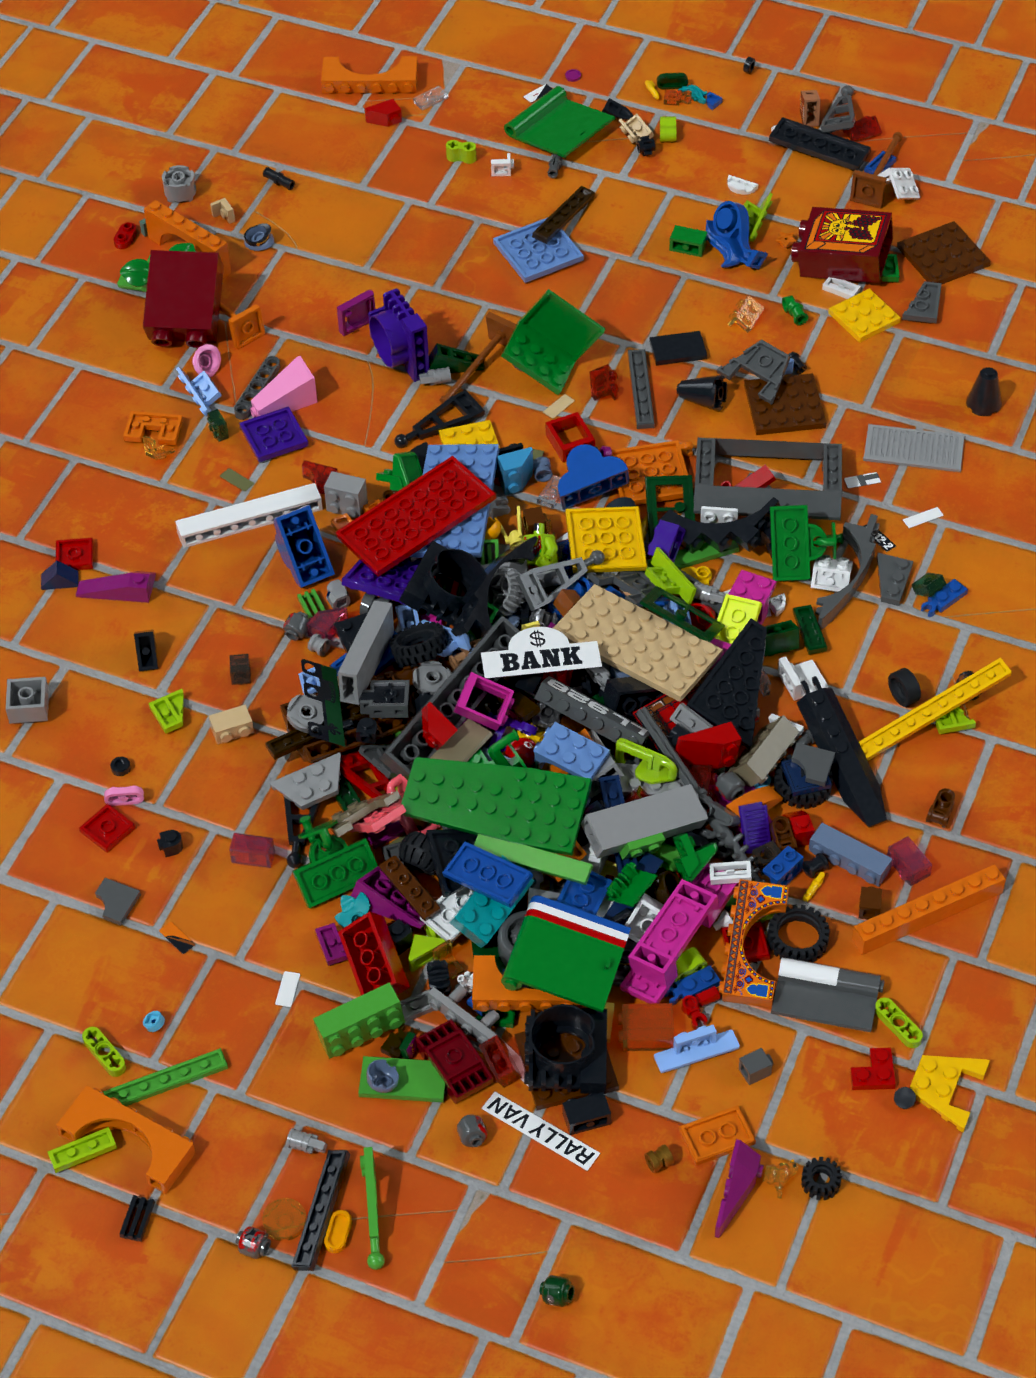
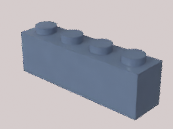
(850, 854)

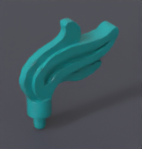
(697, 93)

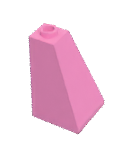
(290, 388)

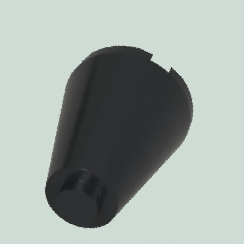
(704, 391)
(985, 393)

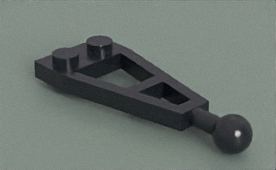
(462, 401)
(295, 859)

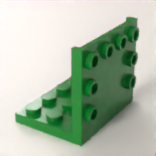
(551, 340)

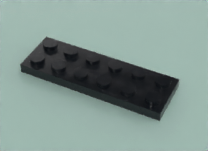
(819, 144)

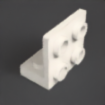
(902, 182)
(718, 514)
(831, 573)
(794, 674)

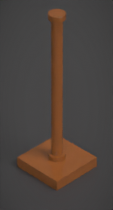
(870, 188)
(499, 332)

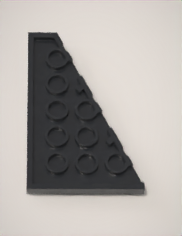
(734, 684)
(443, 847)

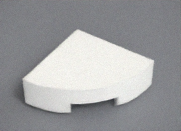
(777, 604)

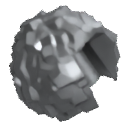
(543, 617)
(546, 717)

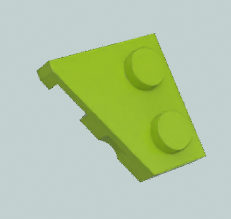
(169, 710)

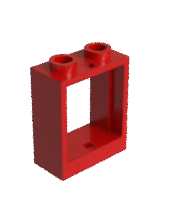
(564, 423)

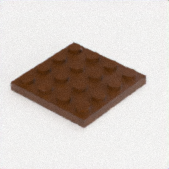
(943, 254)
(794, 407)
(562, 1048)

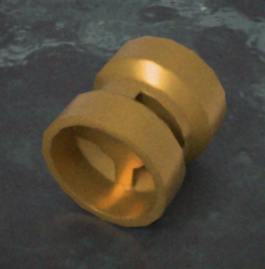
(659, 1158)

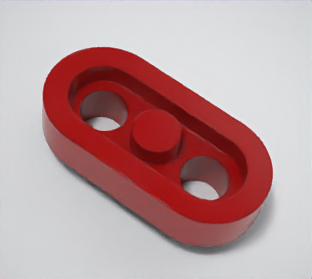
(125, 235)

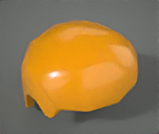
(493, 528)

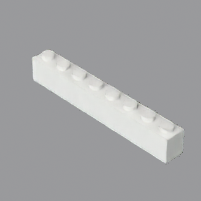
(245, 515)

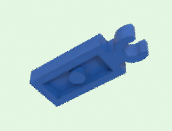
(945, 598)
(693, 984)

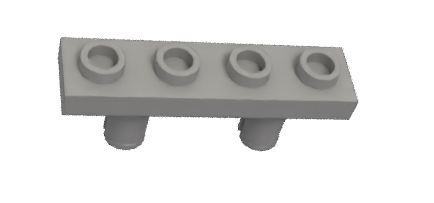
(468, 1024)

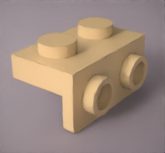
(635, 128)

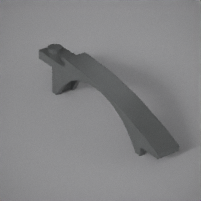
(862, 542)

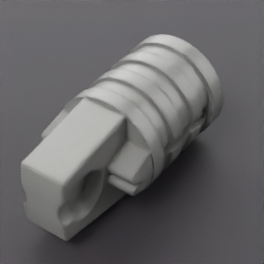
(436, 376)
(708, 593)
(305, 1142)

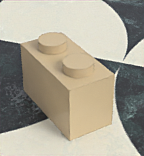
(231, 724)

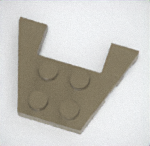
(359, 810)

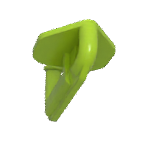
(654, 766)

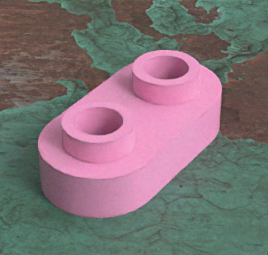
(124, 795)

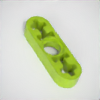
(897, 1013)
(104, 1060)

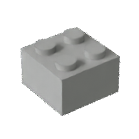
(345, 494)
(27, 700)

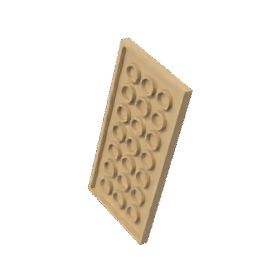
(639, 642)

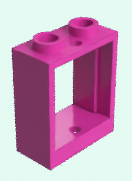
(490, 687)

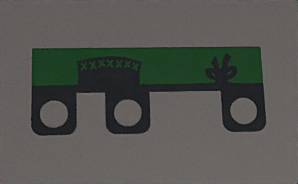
(329, 696)

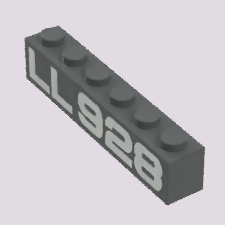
(589, 712)

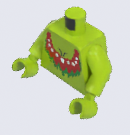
(544, 548)

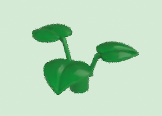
(137, 270)

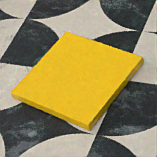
(610, 530)

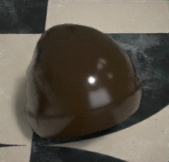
(664, 886)

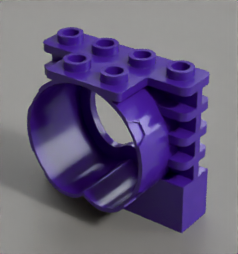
(400, 335)

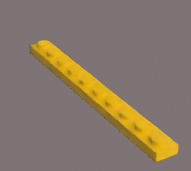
(934, 708)

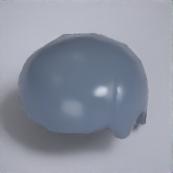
(382, 1076)

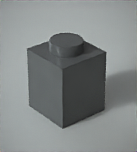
(755, 1066)

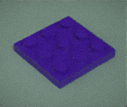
(273, 434)

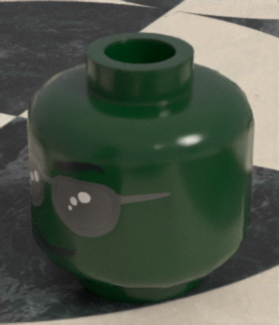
(557, 1291)

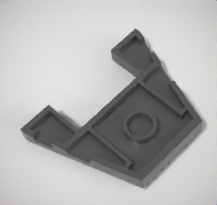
(762, 361)
(633, 582)

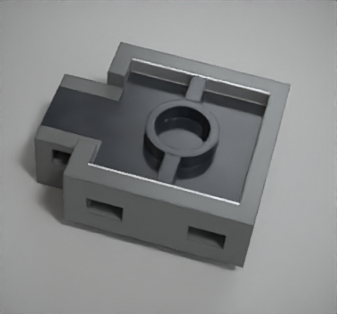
(386, 699)

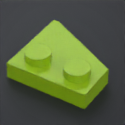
(954, 722)

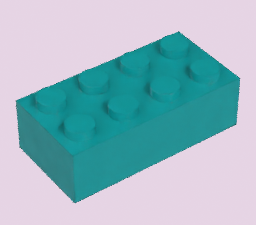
(482, 916)

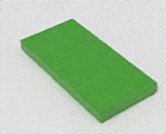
(416, 1081)

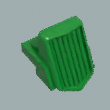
(405, 470)
(691, 861)

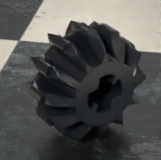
(439, 976)

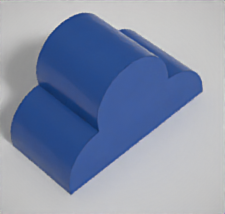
(590, 475)
(302, 546)

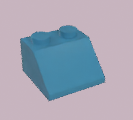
(515, 470)

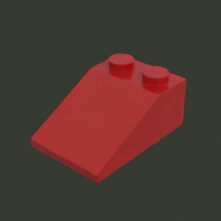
(710, 746)

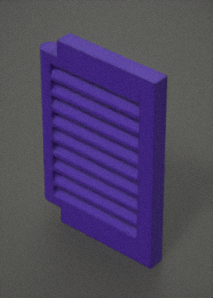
(754, 825)

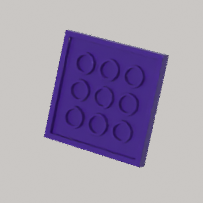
(388, 585)

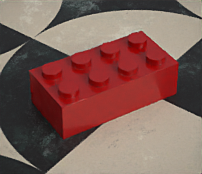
(373, 954)

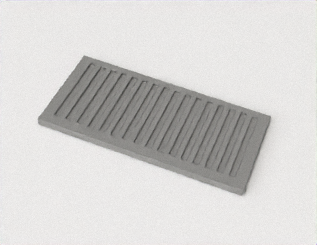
(914, 448)

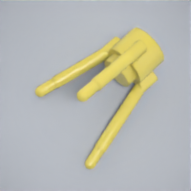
(516, 535)

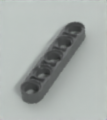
(256, 381)

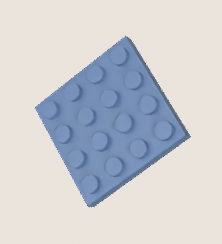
(534, 258)

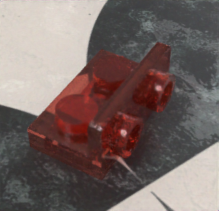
(864, 129)
(603, 382)

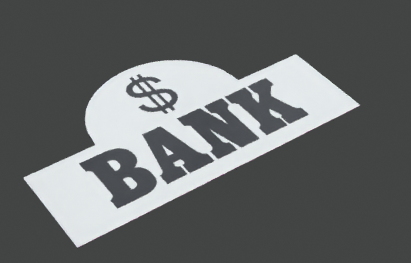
(540, 652)

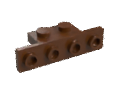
(410, 887)

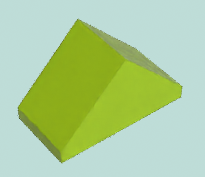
(421, 950)

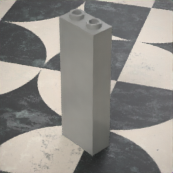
(366, 652)
(664, 813)

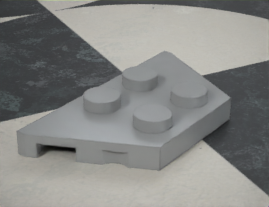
(311, 783)

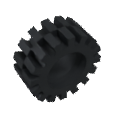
(821, 1189)

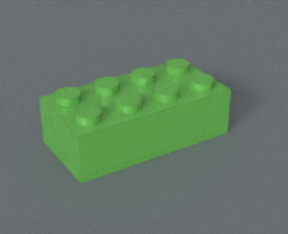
(359, 1020)

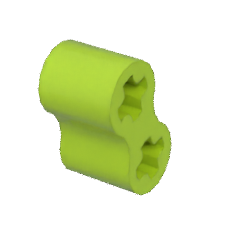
(667, 128)
(461, 151)
(689, 963)

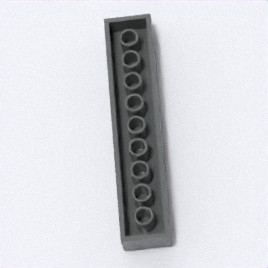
(410, 741)

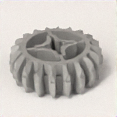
(505, 591)

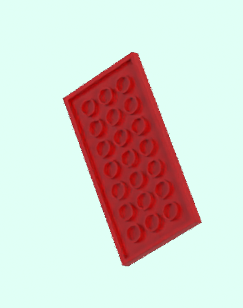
(415, 515)

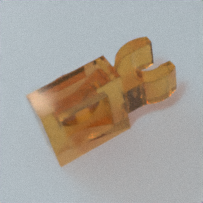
(675, 97)

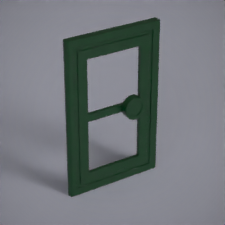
(686, 507)
(677, 619)

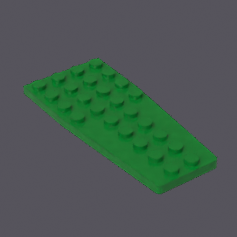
(499, 801)

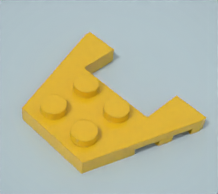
(937, 1080)

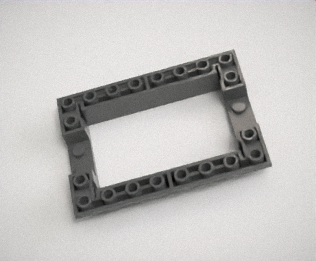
(748, 500)

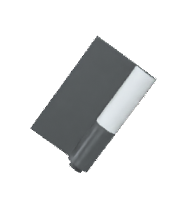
(826, 994)

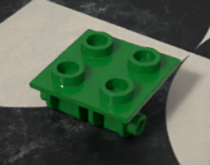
(631, 886)

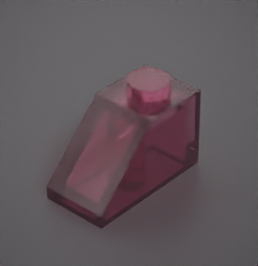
(323, 622)

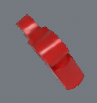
(691, 1005)

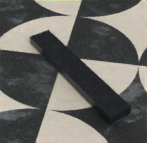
(321, 1210)

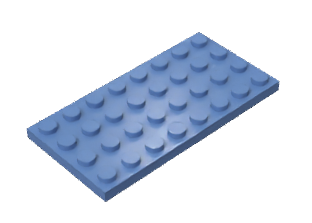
(482, 462)

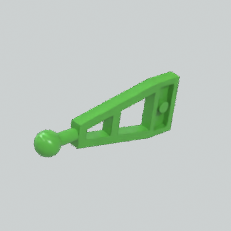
(375, 1259)

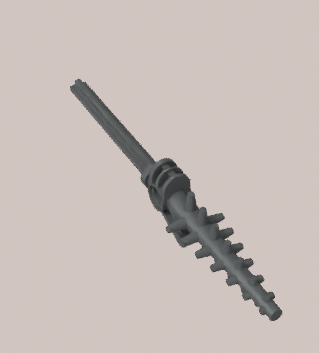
(718, 815)

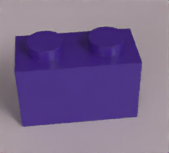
(668, 538)

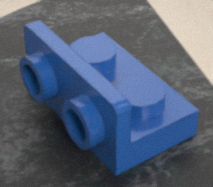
(784, 866)

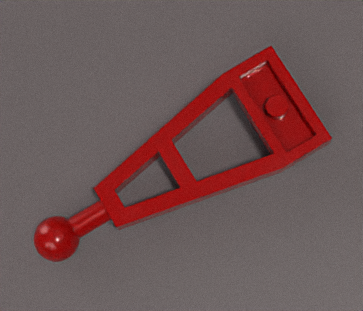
(356, 762)

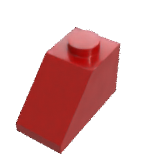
(384, 113)
(436, 727)
(801, 827)

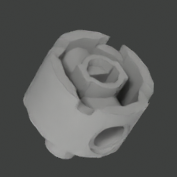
(179, 184)

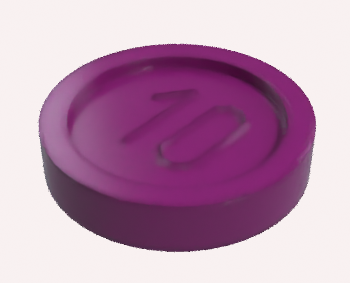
(573, 75)

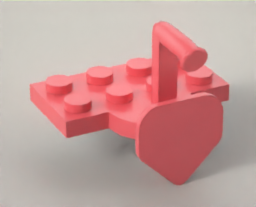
(381, 816)

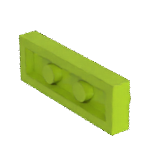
(82, 1150)

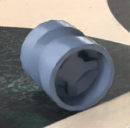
(542, 469)

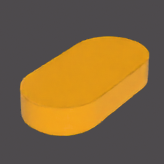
(338, 1231)

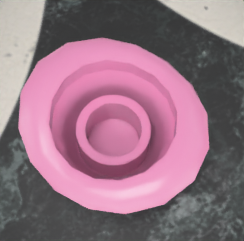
(207, 359)

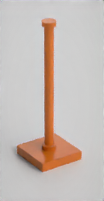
(244, 326)

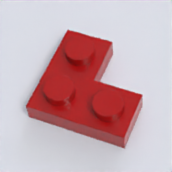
(877, 1076)

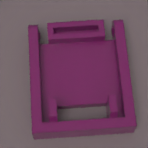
(356, 312)

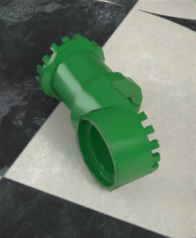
(795, 310)

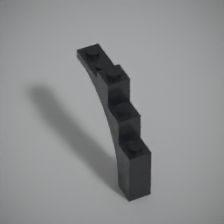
(720, 535)

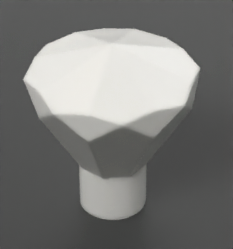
(723, 921)

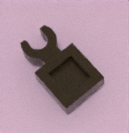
(393, 1042)

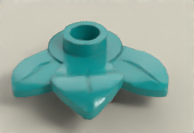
(352, 908)

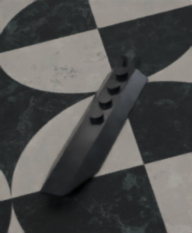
(850, 767)

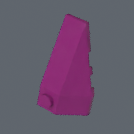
(129, 586)
(386, 898)
(742, 1176)

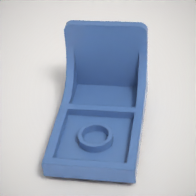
(570, 752)

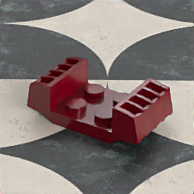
(454, 1060)

